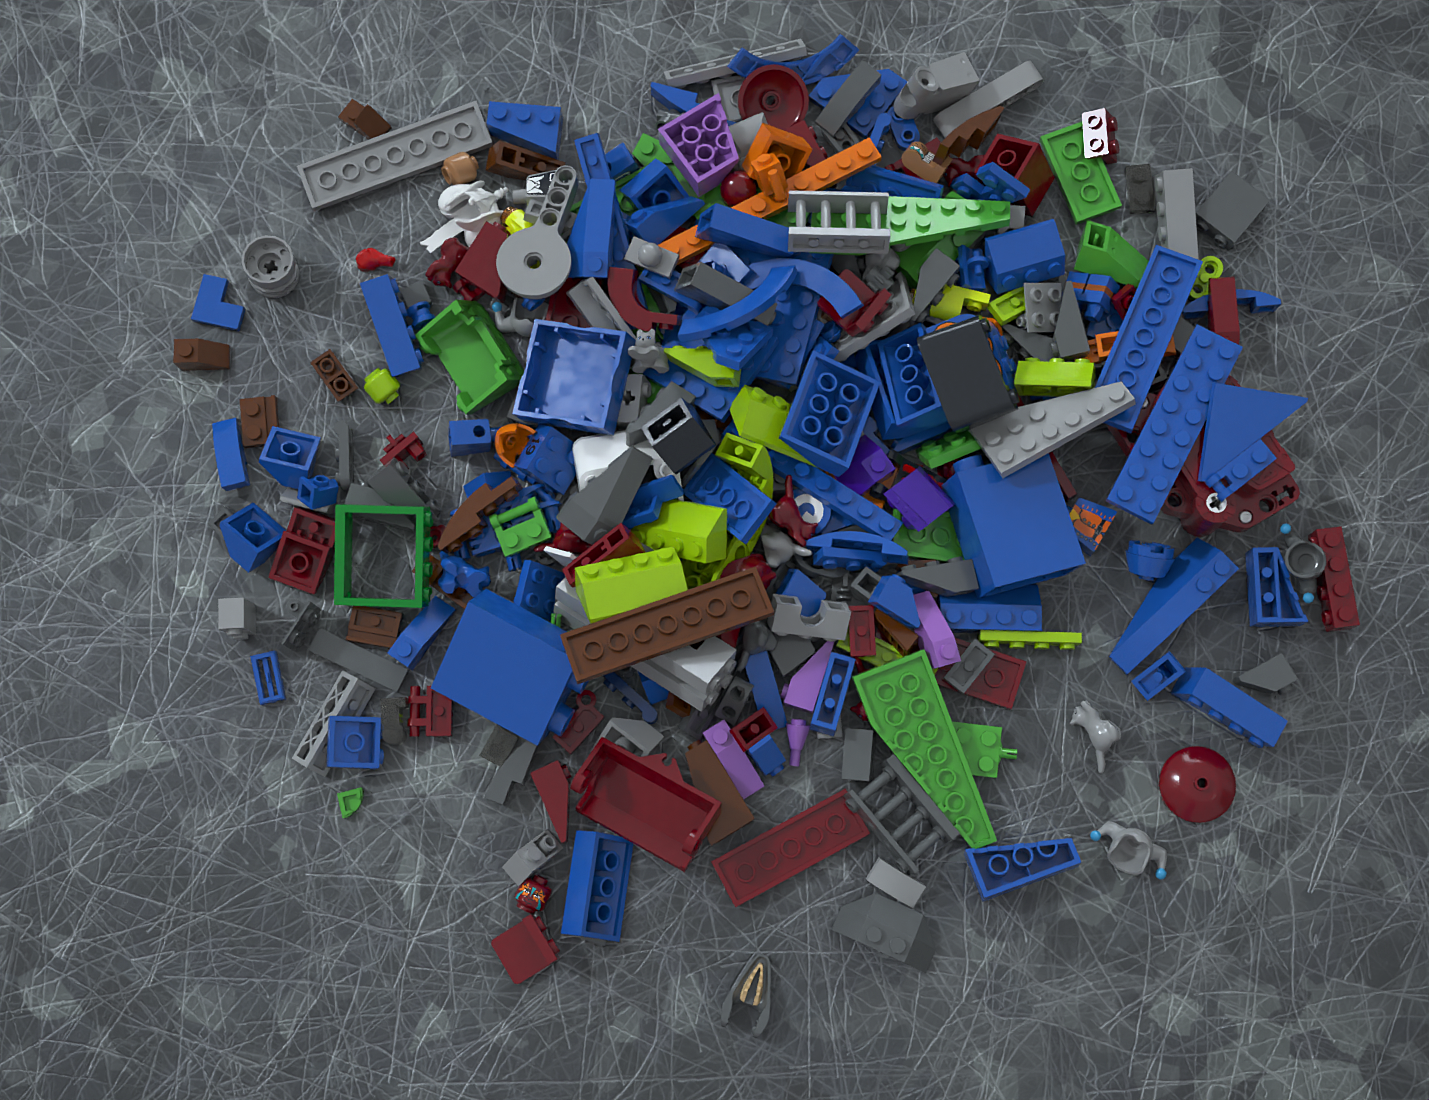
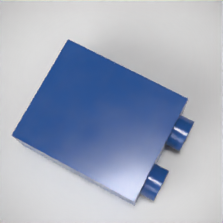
(1012, 525)
(509, 668)

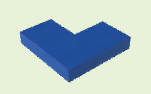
(210, 306)

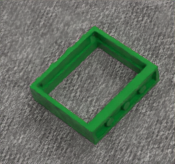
(343, 555)

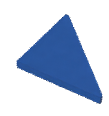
(1238, 420)

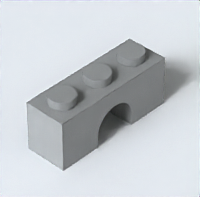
(828, 623)

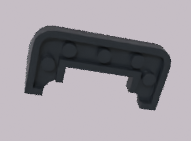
(966, 374)

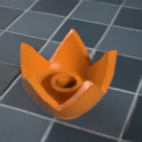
(511, 441)

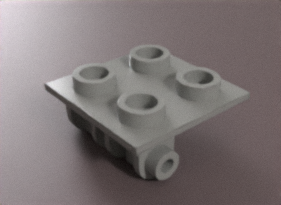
(1041, 307)

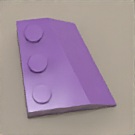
(701, 145)

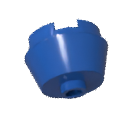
(1149, 559)

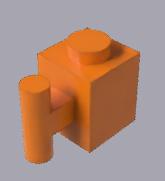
(770, 175)

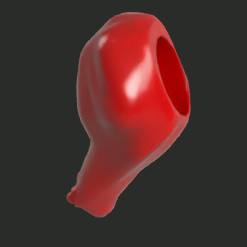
(370, 259)

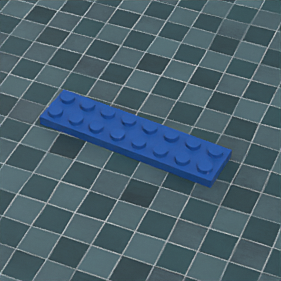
(1148, 328)
(1173, 425)

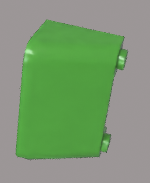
(472, 354)

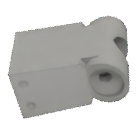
(936, 87)

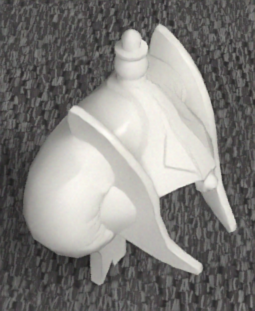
(470, 209)

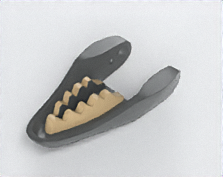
(751, 990)

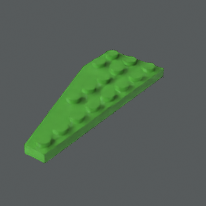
(928, 219)

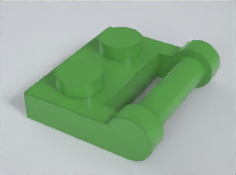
(524, 534)

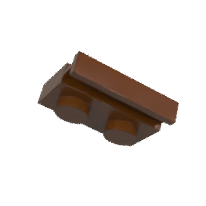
(257, 419)
(374, 626)

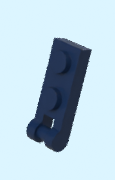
(631, 697)

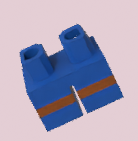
(1093, 293)

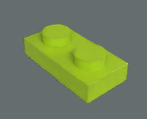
(1008, 306)

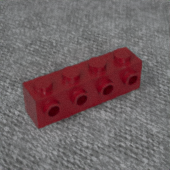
(1335, 582)

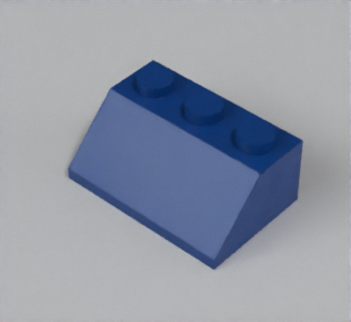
(1024, 256)

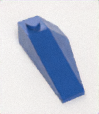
(593, 232)

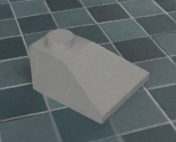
(632, 735)

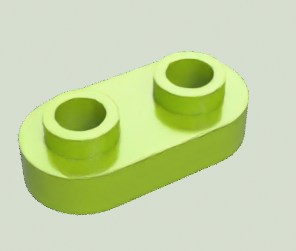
(1202, 279)

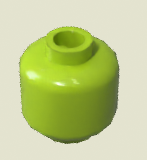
(381, 386)

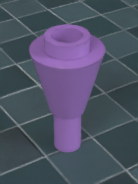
(797, 734)

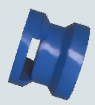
(420, 314)

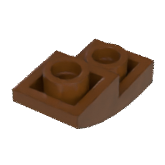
(334, 375)

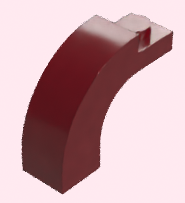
(624, 297)

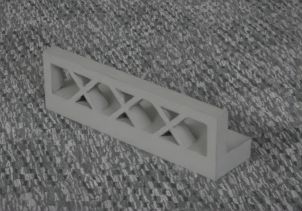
(597, 308)
(347, 703)

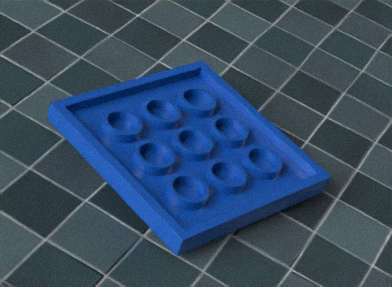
(710, 399)

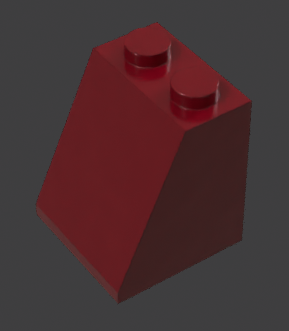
(1025, 163)
(479, 262)

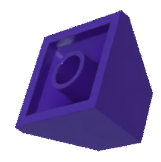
(867, 467)

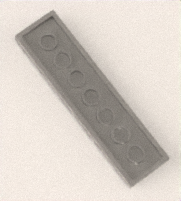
(394, 156)

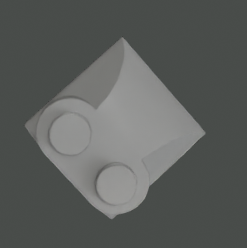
(744, 135)

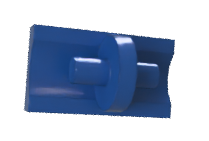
(971, 268)

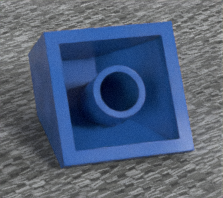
(289, 455)
(251, 536)

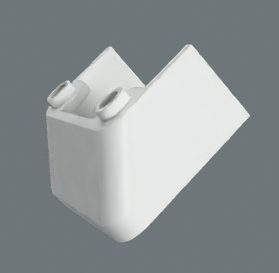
(596, 452)

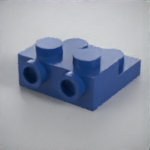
(354, 742)

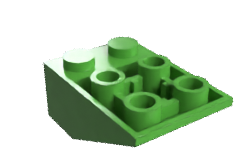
(1108, 254)

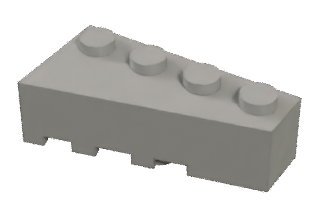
(1176, 211)

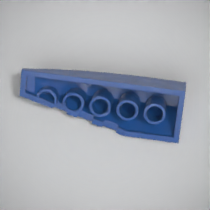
(1171, 600)

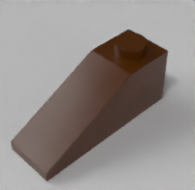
(518, 162)

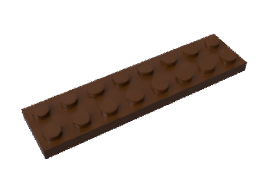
(666, 625)

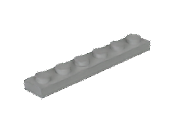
(718, 67)

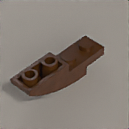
(469, 519)

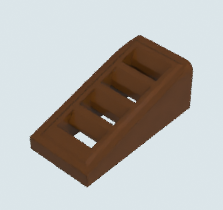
(898, 635)

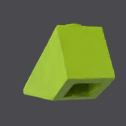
(701, 364)

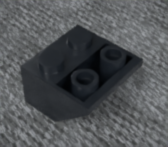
(678, 435)

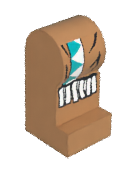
(920, 161)

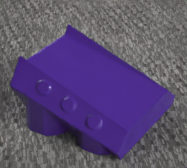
(918, 499)

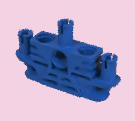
(488, 543)

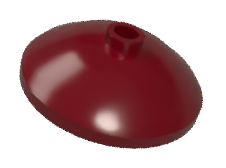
(784, 85)
(1180, 787)

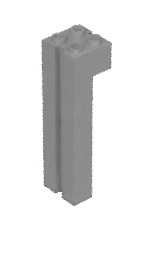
(685, 672)

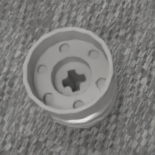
(264, 256)

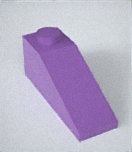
(934, 632)
(806, 683)
(733, 759)

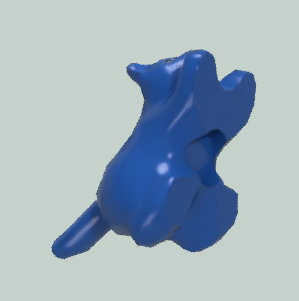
(463, 575)

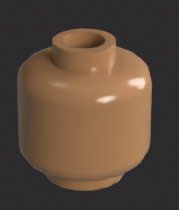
(460, 169)

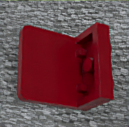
(862, 318)
(525, 949)

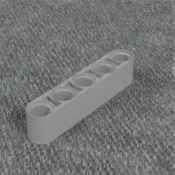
(997, 93)

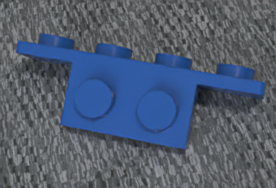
(649, 499)

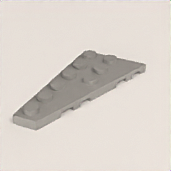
(898, 311)
(1048, 424)

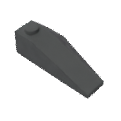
(605, 498)

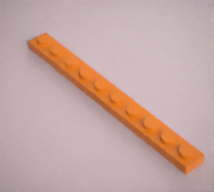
(812, 179)

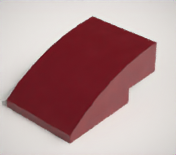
(305, 550)

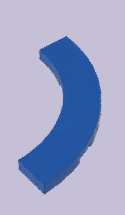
(809, 69)
(811, 277)
(754, 304)

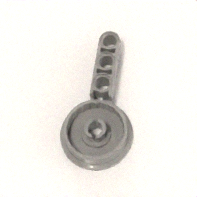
(541, 244)

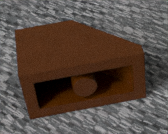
(201, 355)

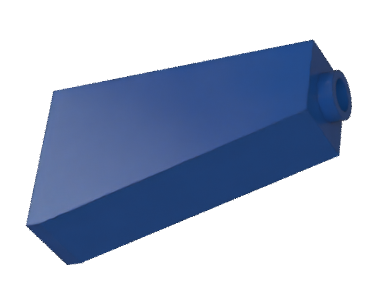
(743, 231)

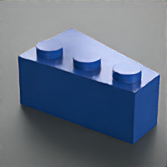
(527, 126)
(1270, 590)

